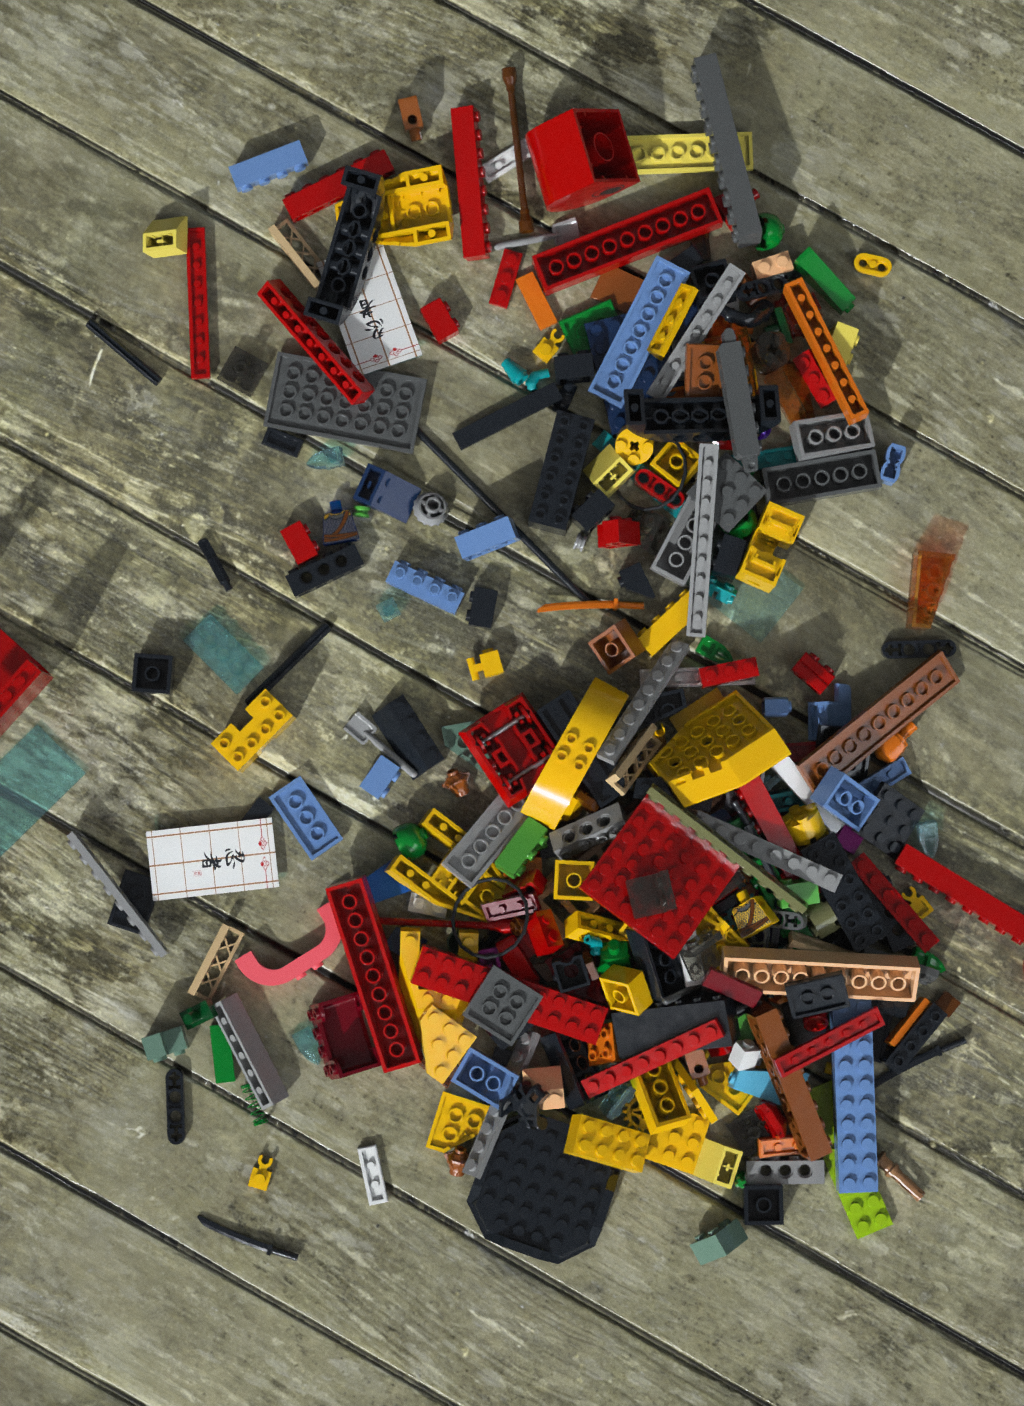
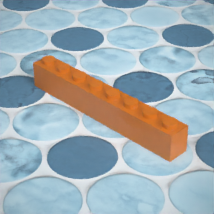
(825, 351)

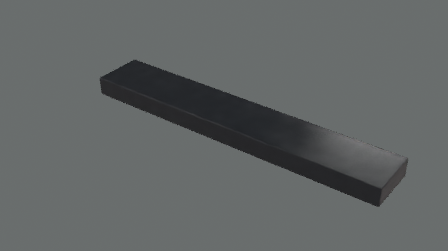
(507, 416)

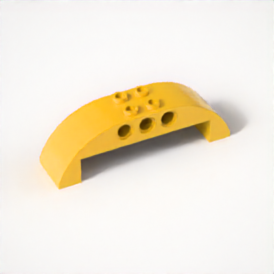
(574, 753)

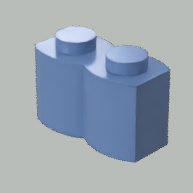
(892, 459)
(776, 707)

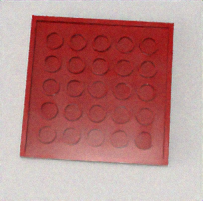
(655, 843)

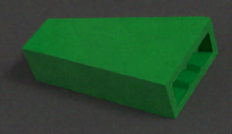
(824, 281)

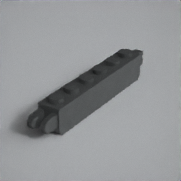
(737, 401)

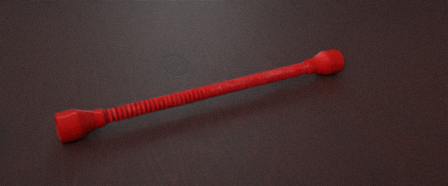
(501, 926)

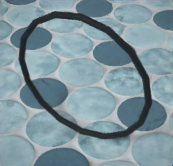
(674, 495)
(518, 939)

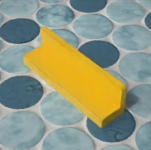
(672, 320)

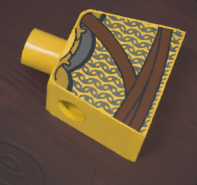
(752, 915)

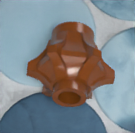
(457, 782)
(457, 1160)

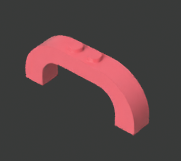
(255, 971)

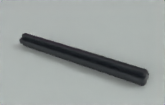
(291, 661)

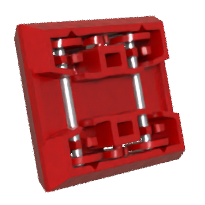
(511, 747)

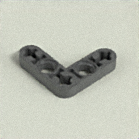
(785, 925)

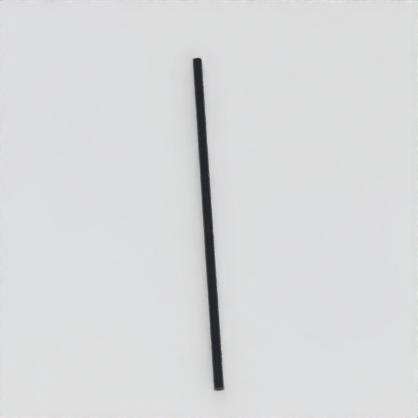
(497, 511)

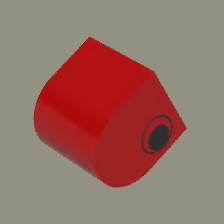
(581, 158)

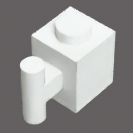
(745, 1055)

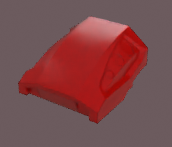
(773, 1117)

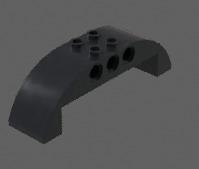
(350, 247)
(693, 417)

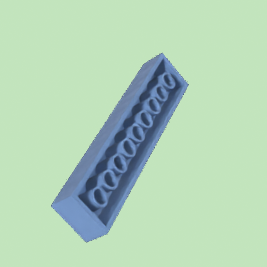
(854, 1107)

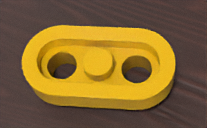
(872, 263)

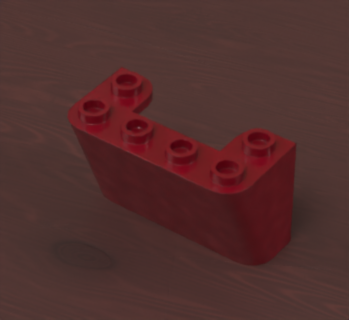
(342, 1036)

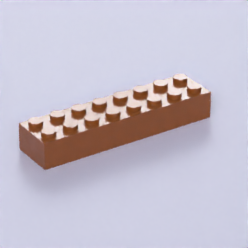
(791, 1090)

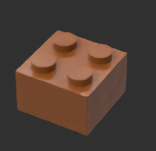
(616, 646)

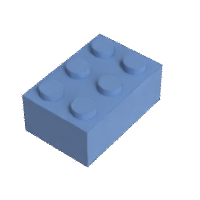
(487, 537)
(844, 798)

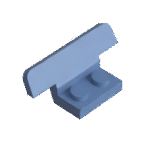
(830, 712)

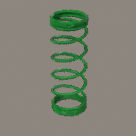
(259, 1122)

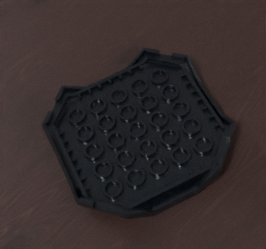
(539, 1196)

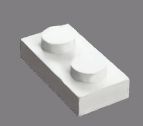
(421, 905)

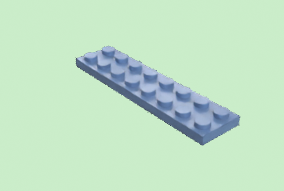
(640, 324)

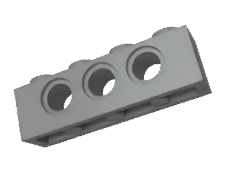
(588, 831)
(753, 1176)

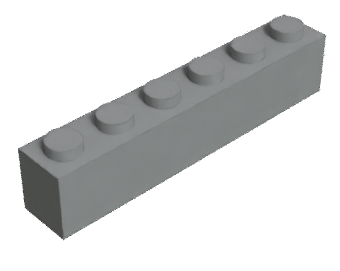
(250, 1052)

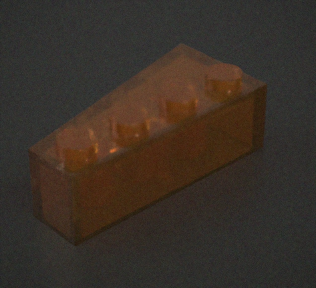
(926, 586)

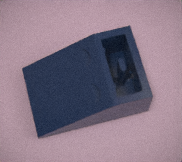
(386, 493)

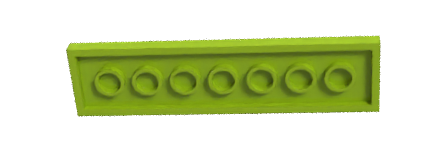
(866, 1209)

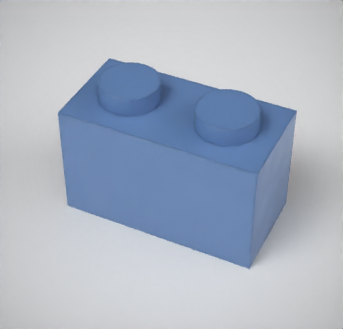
(380, 777)

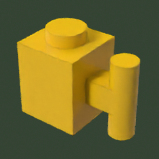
(489, 664)

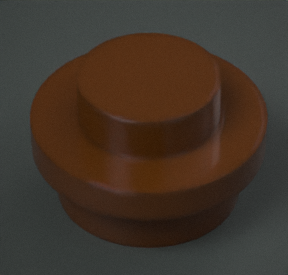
(517, 925)

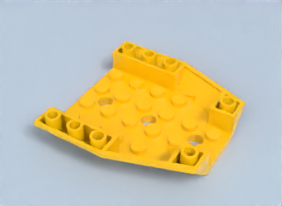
(728, 762)

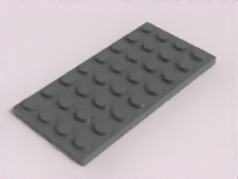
(311, 405)

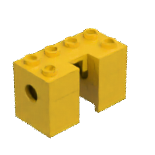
(774, 528)
(245, 746)

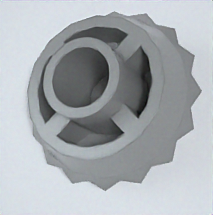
(430, 508)

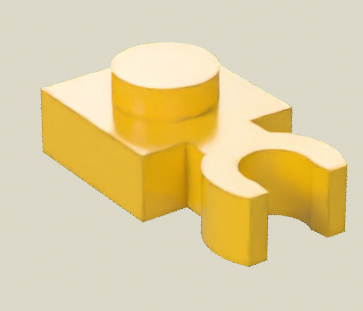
(547, 348)
(919, 905)
(261, 1176)

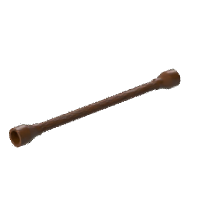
(509, 78)

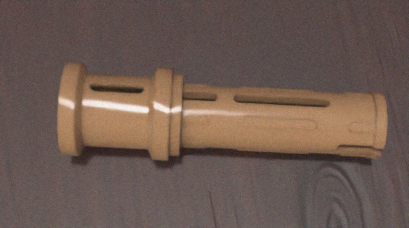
(892, 1170)

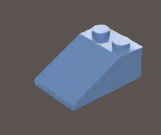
(484, 1077)

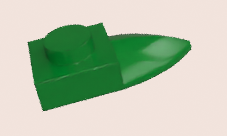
(713, 650)
(928, 959)

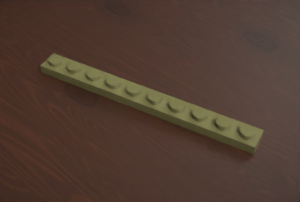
(733, 854)

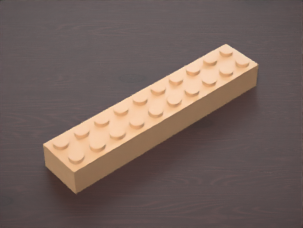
(864, 974)

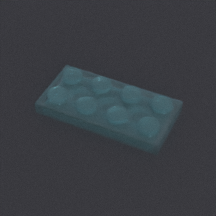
(223, 654)

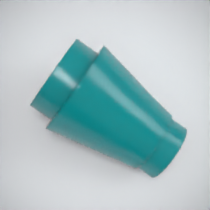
(515, 372)

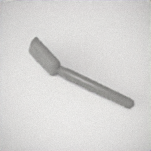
(562, 233)
(363, 730)

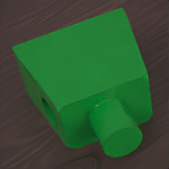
(614, 953)

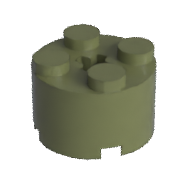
(821, 919)

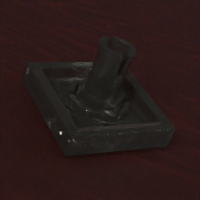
(238, 360)
(753, 1131)

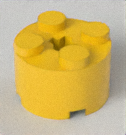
(634, 454)
(804, 823)

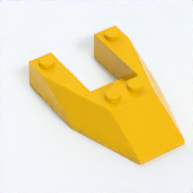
(442, 886)
(418, 997)

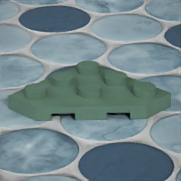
(455, 743)

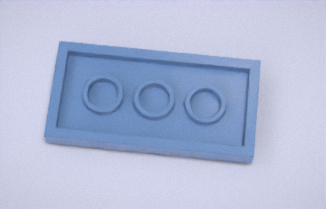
(306, 818)

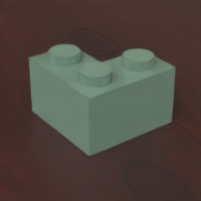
(164, 1043)
(718, 1241)

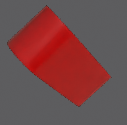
(653, 480)
(517, 959)

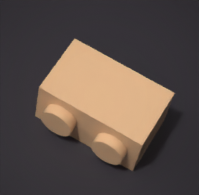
(772, 265)

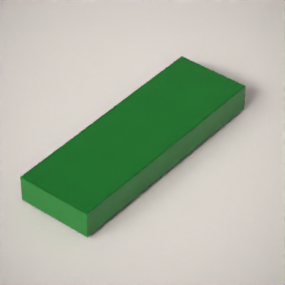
(222, 1056)

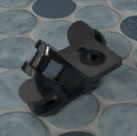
(527, 1108)

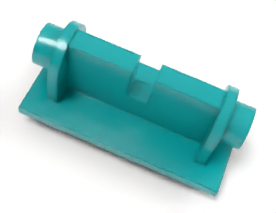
(725, 590)

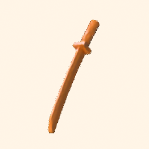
(615, 604)

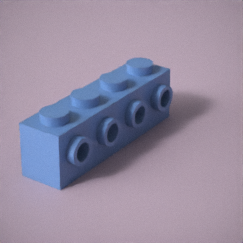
(268, 166)
(425, 587)

